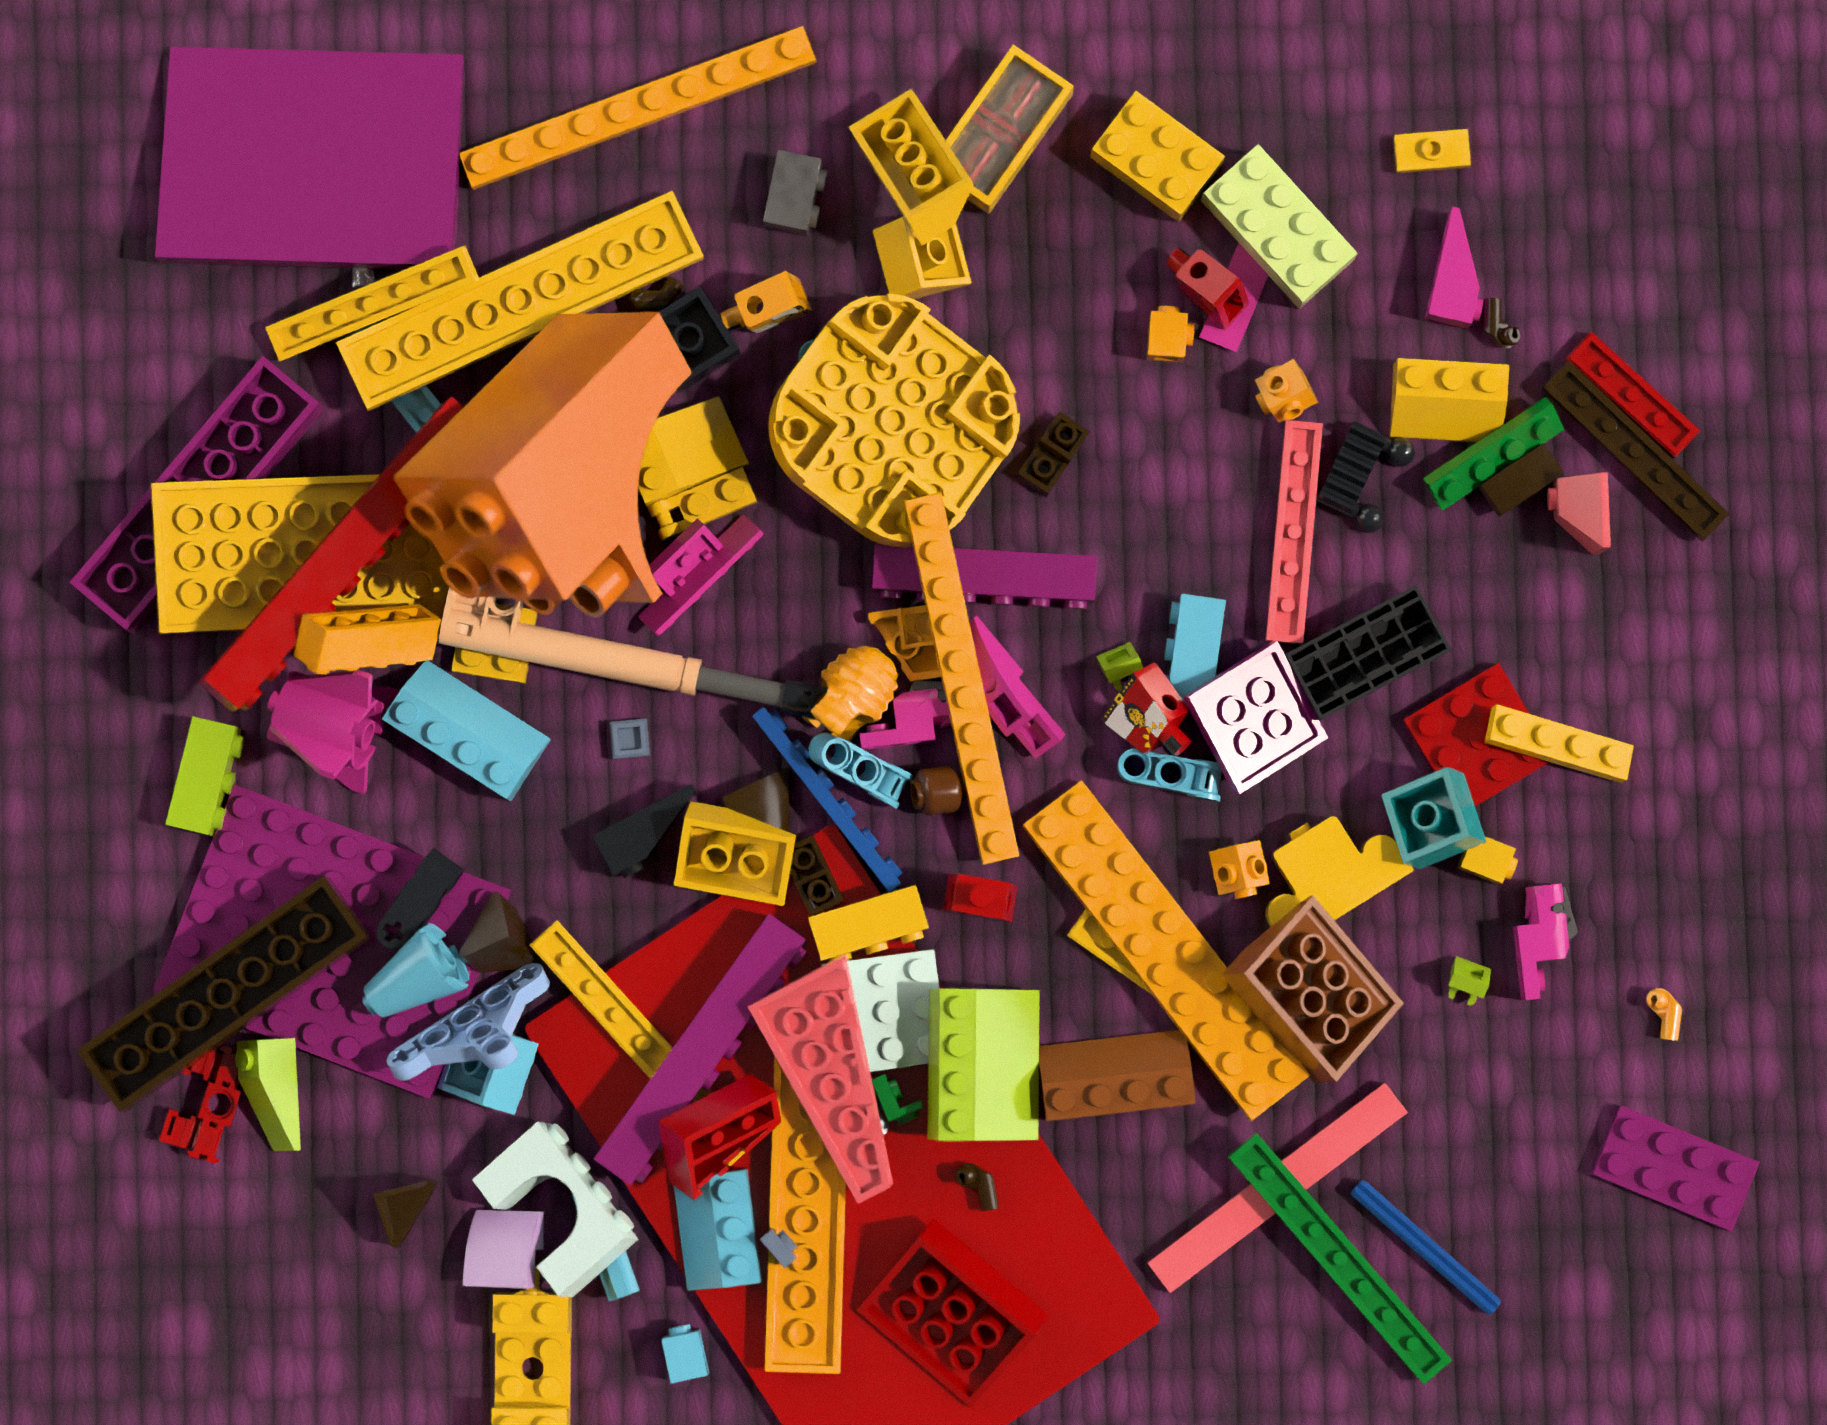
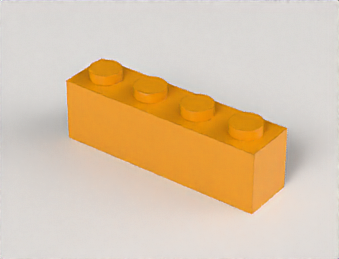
(367, 638)

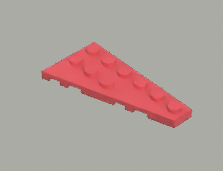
(823, 1054)

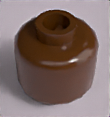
(937, 790)

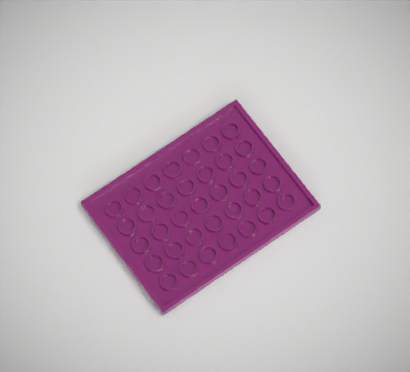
(271, 856)

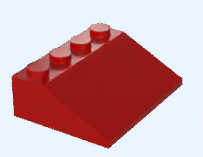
(952, 1313)

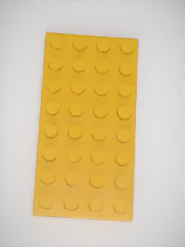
(238, 541)

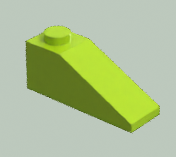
(270, 1083)

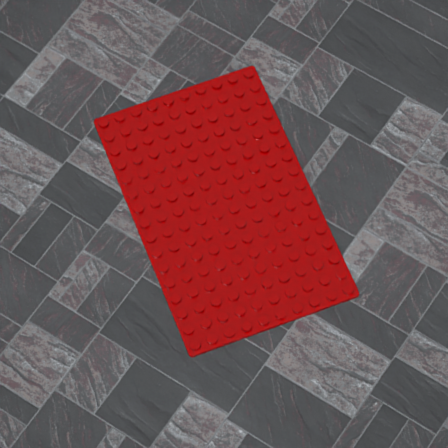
(1035, 1239)

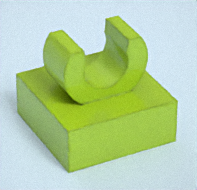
(1119, 663)
(1468, 978)

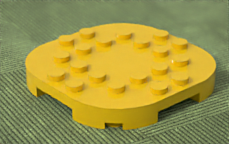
(890, 414)

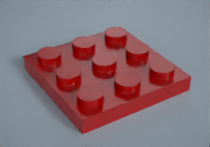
(1455, 729)

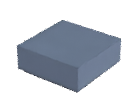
(630, 739)

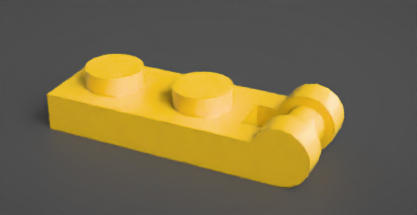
(705, 502)

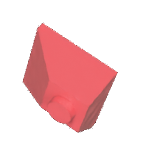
(1583, 509)

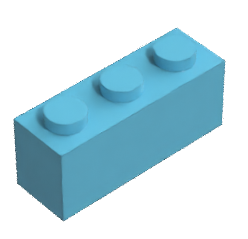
(1195, 641)

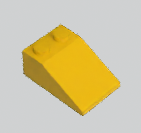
(688, 451)
(733, 855)

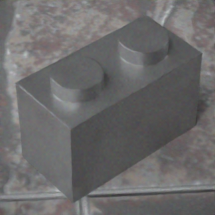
(793, 193)

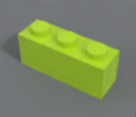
(205, 776)

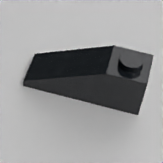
(637, 836)

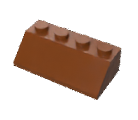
(1116, 1075)

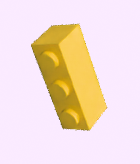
(869, 924)

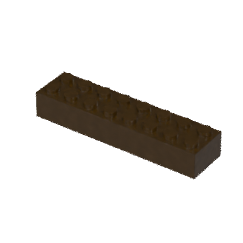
(224, 994)

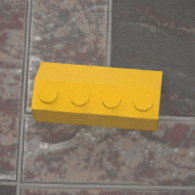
(914, 165)

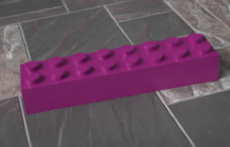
(236, 443)

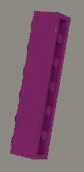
(995, 576)

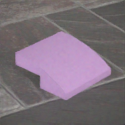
(503, 1248)

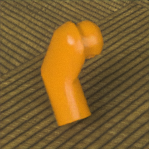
(1668, 1010)

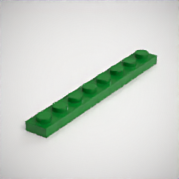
(1339, 1258)

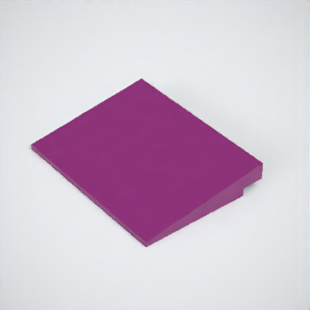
(309, 158)

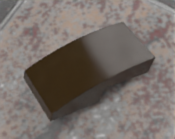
(1052, 454)
(1521, 480)
(814, 877)

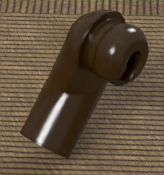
(656, 300)
(1496, 328)
(979, 1181)

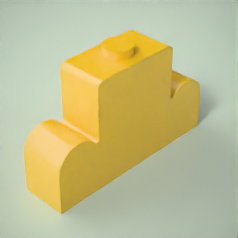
(1330, 868)

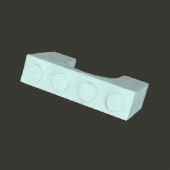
(600, 1229)

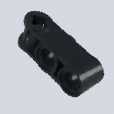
(419, 898)

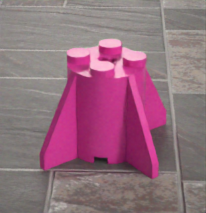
(331, 722)

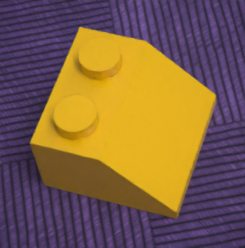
(917, 268)

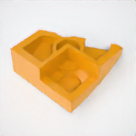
(910, 640)

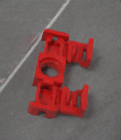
(198, 1133)

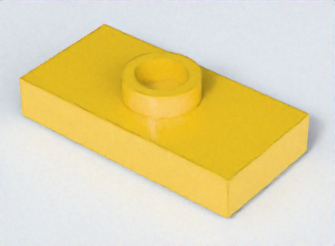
(1432, 151)

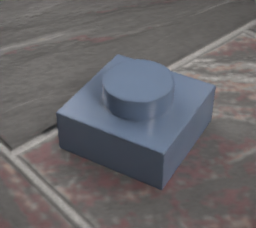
(780, 1246)

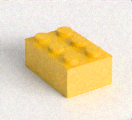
(1157, 156)

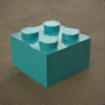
(1433, 818)

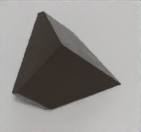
(498, 939)
(402, 1207)

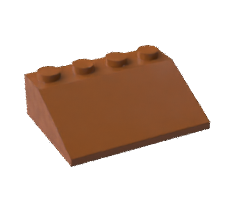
(1313, 990)

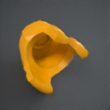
(857, 691)

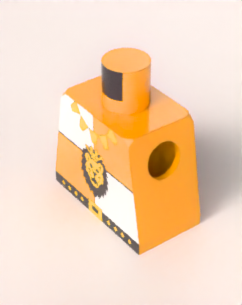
(781, 298)

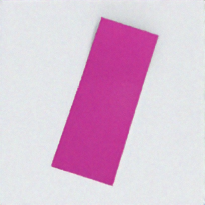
(1253, 280)

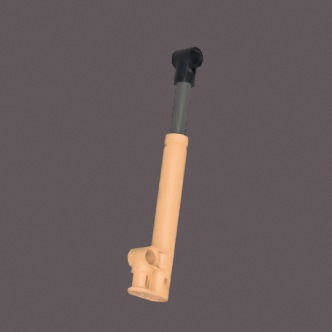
(485, 628)

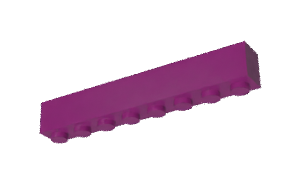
(701, 1048)

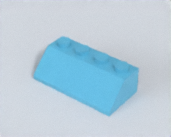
(466, 729)

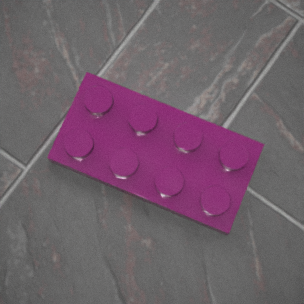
(1675, 1168)

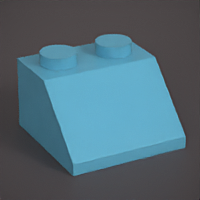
(491, 1087)

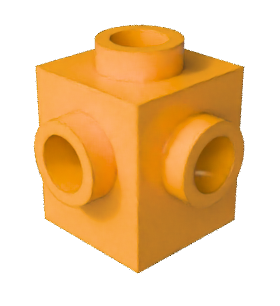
(1285, 391)
(1239, 869)

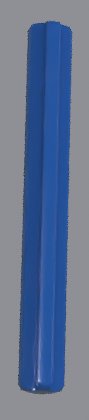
(1425, 1247)

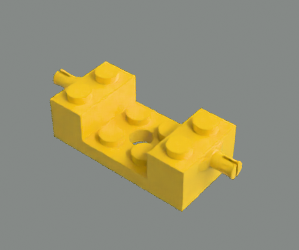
(526, 1327)

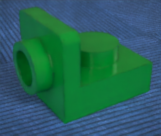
(889, 1094)

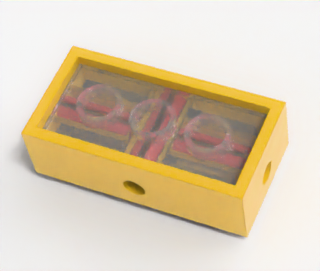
(1007, 124)

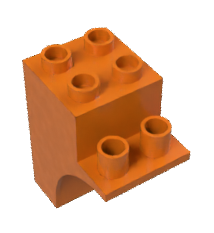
(543, 467)

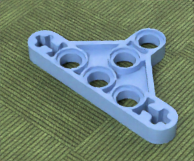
(473, 1029)

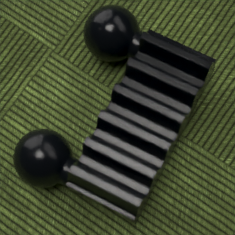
(1352, 471)

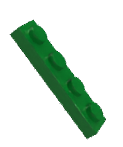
(1493, 453)

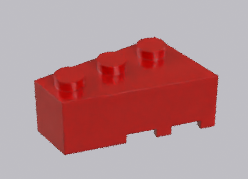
(715, 1130)

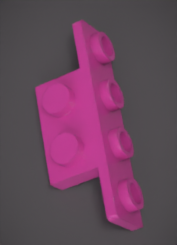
(693, 566)

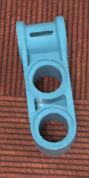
(880, 777)
(1191, 780)

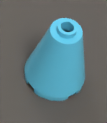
(416, 974)

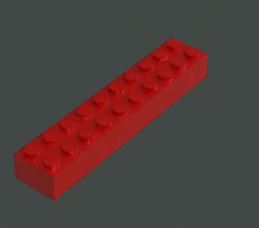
(321, 577)

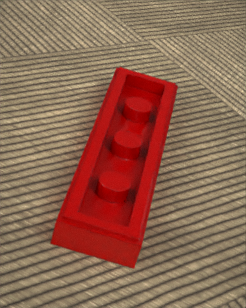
(1633, 395)

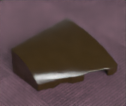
(764, 800)

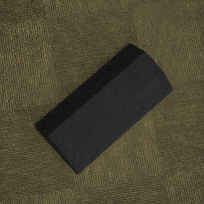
(1368, 652)

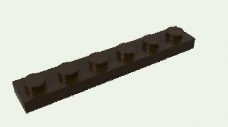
(1635, 451)

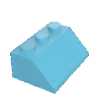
(719, 1234)

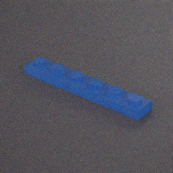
(819, 786)

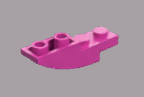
(1008, 699)

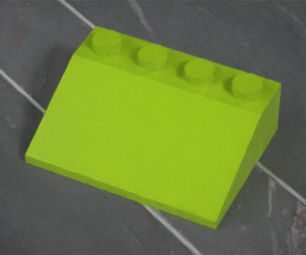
(983, 1064)

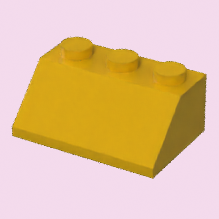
(1447, 399)

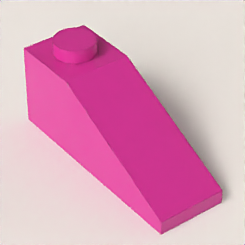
(1455, 281)

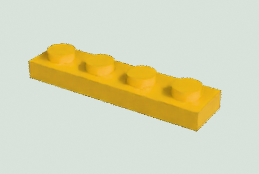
(1559, 743)

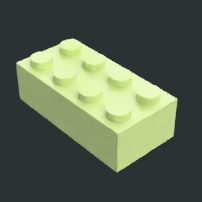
(1278, 226)

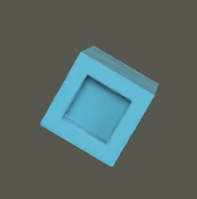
(684, 1354)

